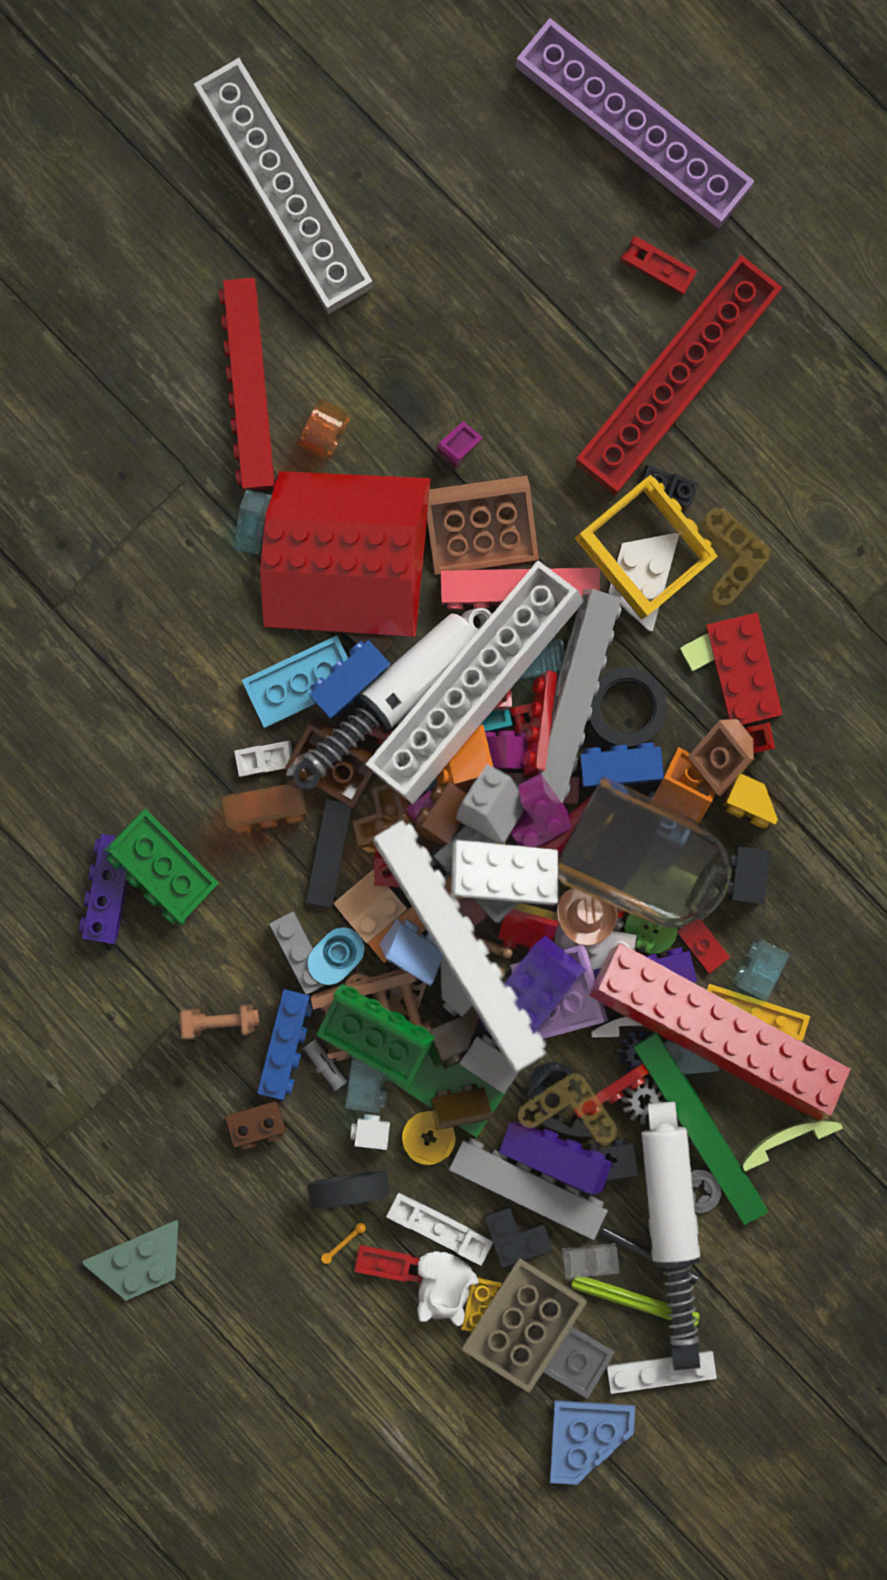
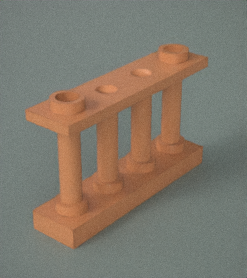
(377, 987)
(194, 1022)

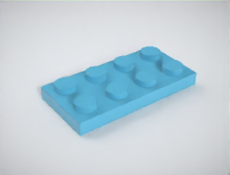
(286, 685)

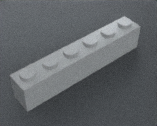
(529, 1189)

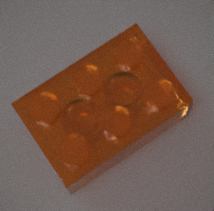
(264, 808)

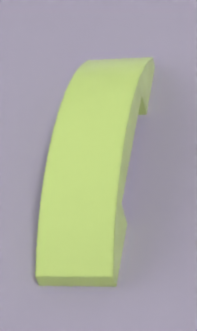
(758, 1155)

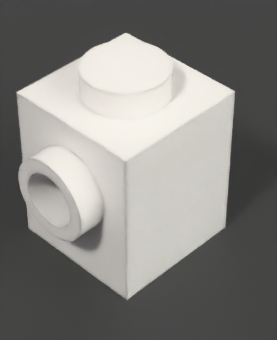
(370, 1132)

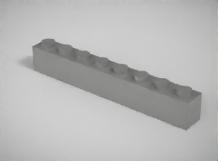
(578, 685)

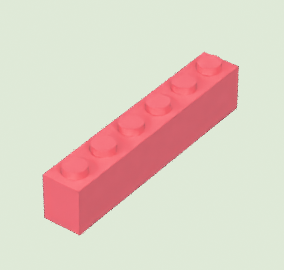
(493, 586)

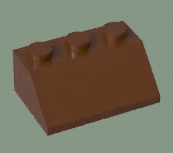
(348, 777)

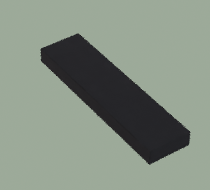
(329, 853)

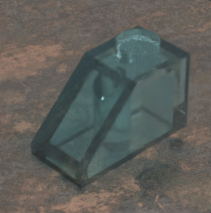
(251, 522)

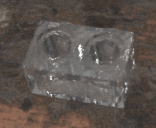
(590, 1260)

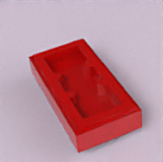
(703, 945)

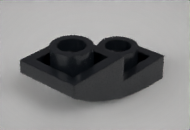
(675, 486)
(577, 1128)

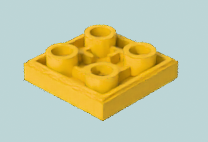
(478, 1300)

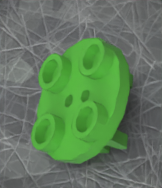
(648, 940)

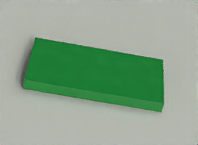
(436, 1079)

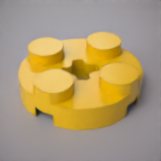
(415, 1146)

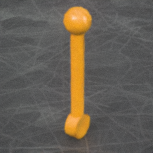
(327, 1257)

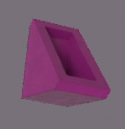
(458, 444)

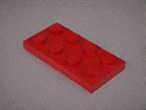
(744, 669)

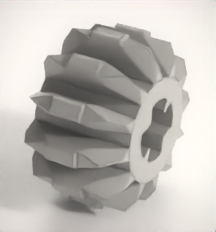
(634, 1102)

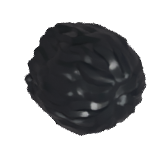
(546, 1076)

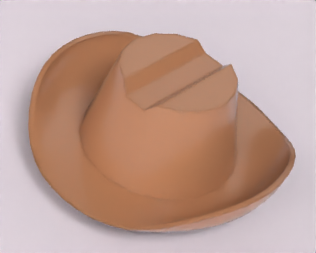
(585, 917)

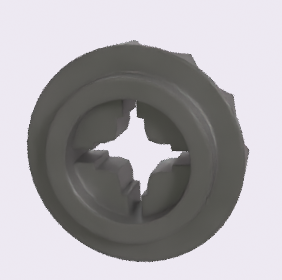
(707, 1202)

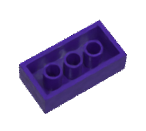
(542, 982)

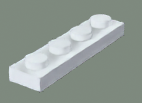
(657, 1373)

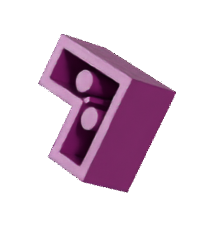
(507, 750)
(543, 814)

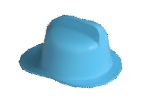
(335, 956)

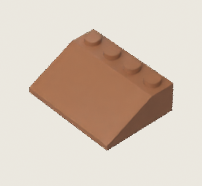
(482, 525)

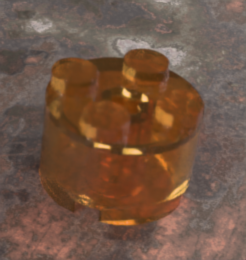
(322, 429)

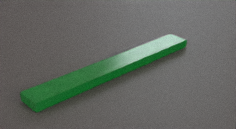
(701, 1128)

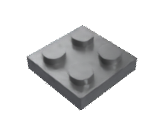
(579, 1362)

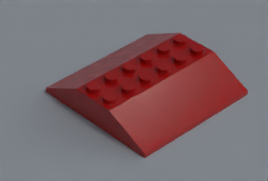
(344, 553)

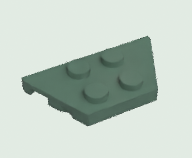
(138, 1263)

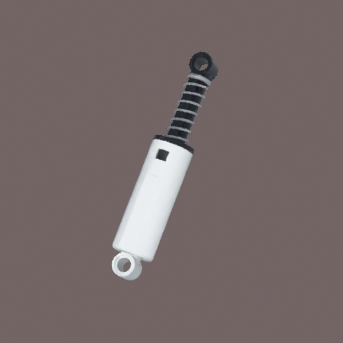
(392, 693)
(673, 1224)

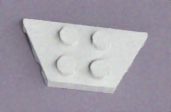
(648, 566)

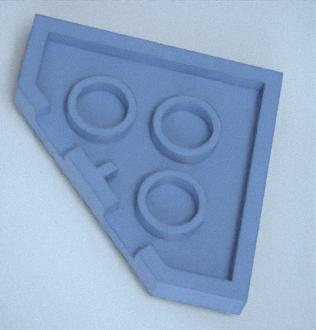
(586, 1436)

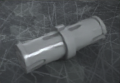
(325, 1065)

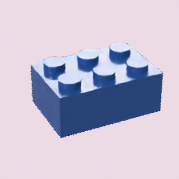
(348, 679)
(621, 765)

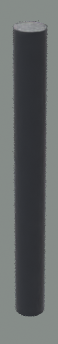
(635, 1247)

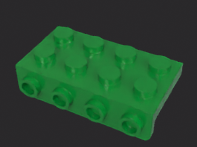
(160, 867)
(375, 1035)

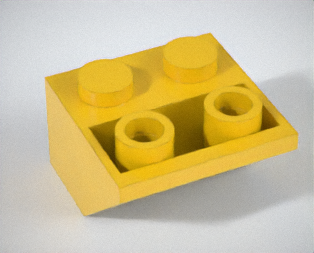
(752, 800)

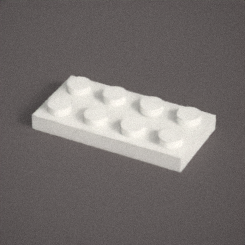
(504, 872)

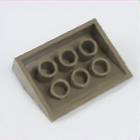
(524, 1324)

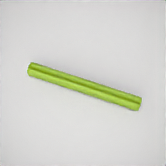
(624, 1297)

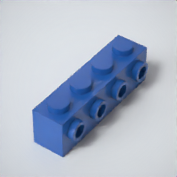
(284, 1043)

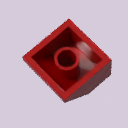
(525, 929)

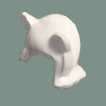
(444, 1286)

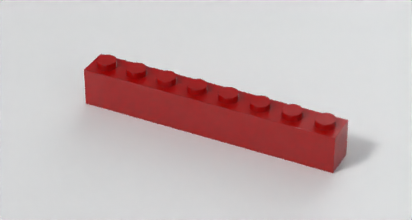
(249, 384)

